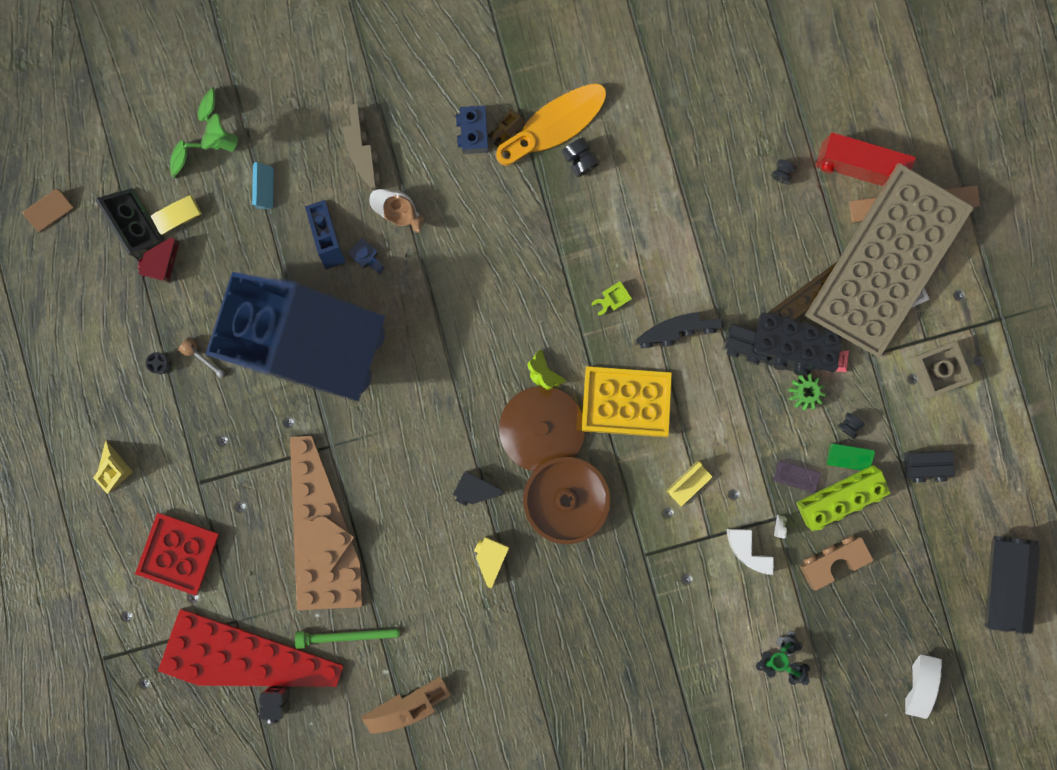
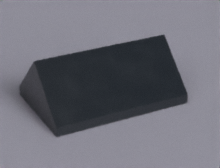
(130, 222)

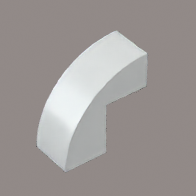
(741, 544)
(925, 686)

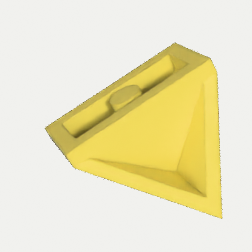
(111, 469)

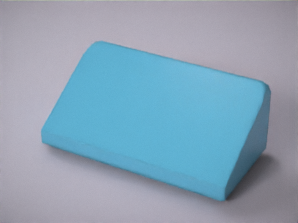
(263, 186)

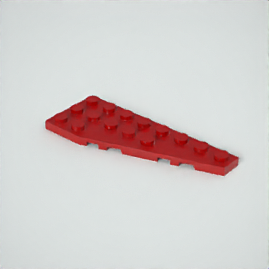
(224, 655)

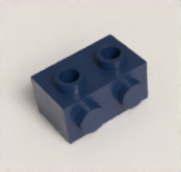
(473, 129)

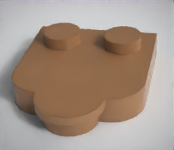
(322, 541)

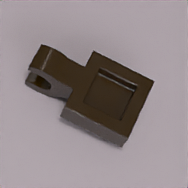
(506, 125)

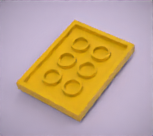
(626, 402)

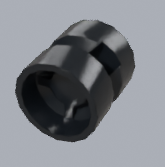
(579, 155)

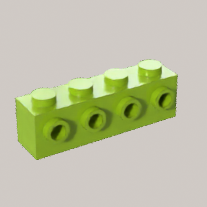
(843, 498)

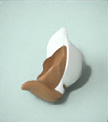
(396, 208)

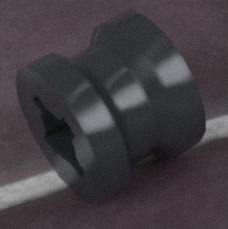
(784, 171)
(153, 363)
(851, 425)

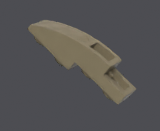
(362, 156)

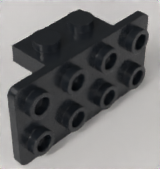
(796, 345)

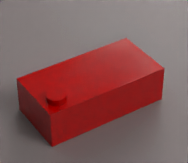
(860, 159)

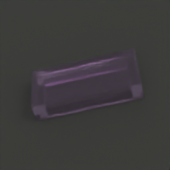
(796, 476)

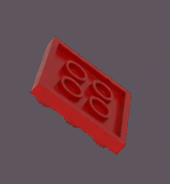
(177, 553)

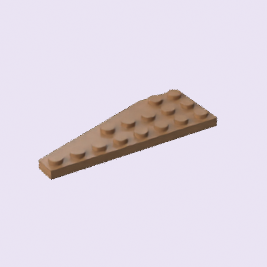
(311, 499)

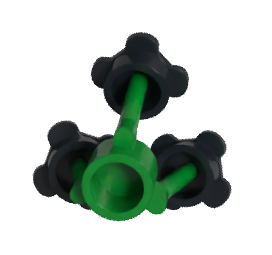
(781, 661)

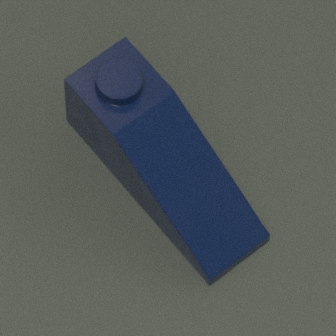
(324, 234)

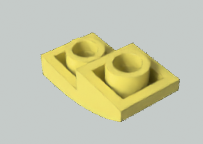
(176, 214)

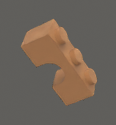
(818, 569)

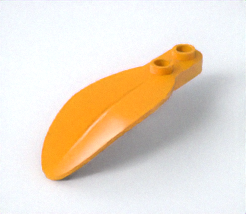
(554, 123)

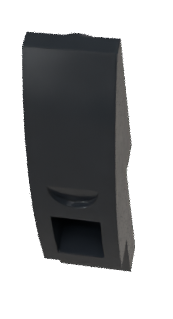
(668, 330)

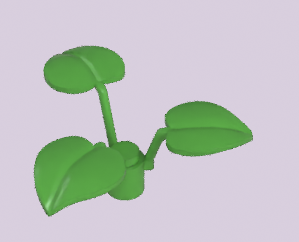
(214, 136)

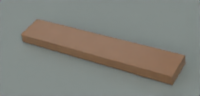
(860, 208)

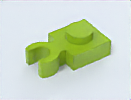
(613, 297)

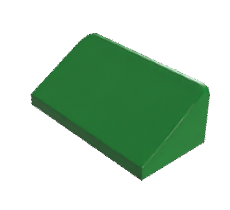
(849, 457)

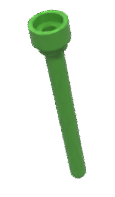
(304, 639)

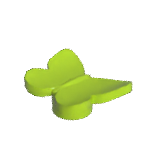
(542, 374)

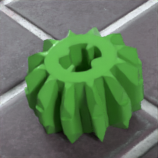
(808, 400)

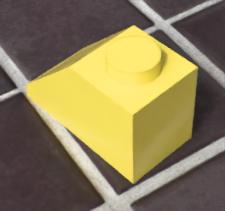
(490, 558)

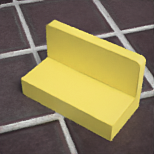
(689, 483)

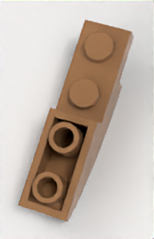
(402, 712)

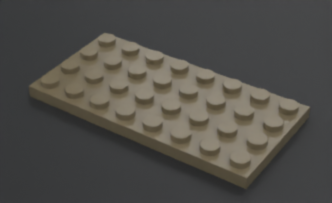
(889, 260)

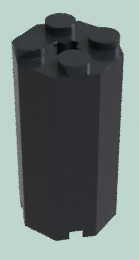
(1012, 584)

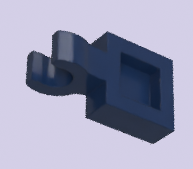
(365, 254)

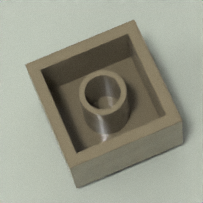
(941, 369)

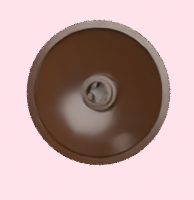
(541, 427)
(566, 500)

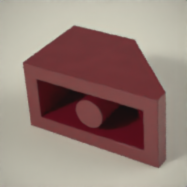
(159, 261)

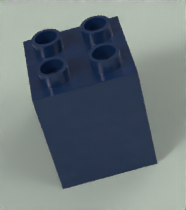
(297, 335)

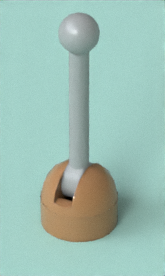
(189, 348)

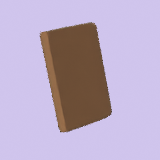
(48, 210)

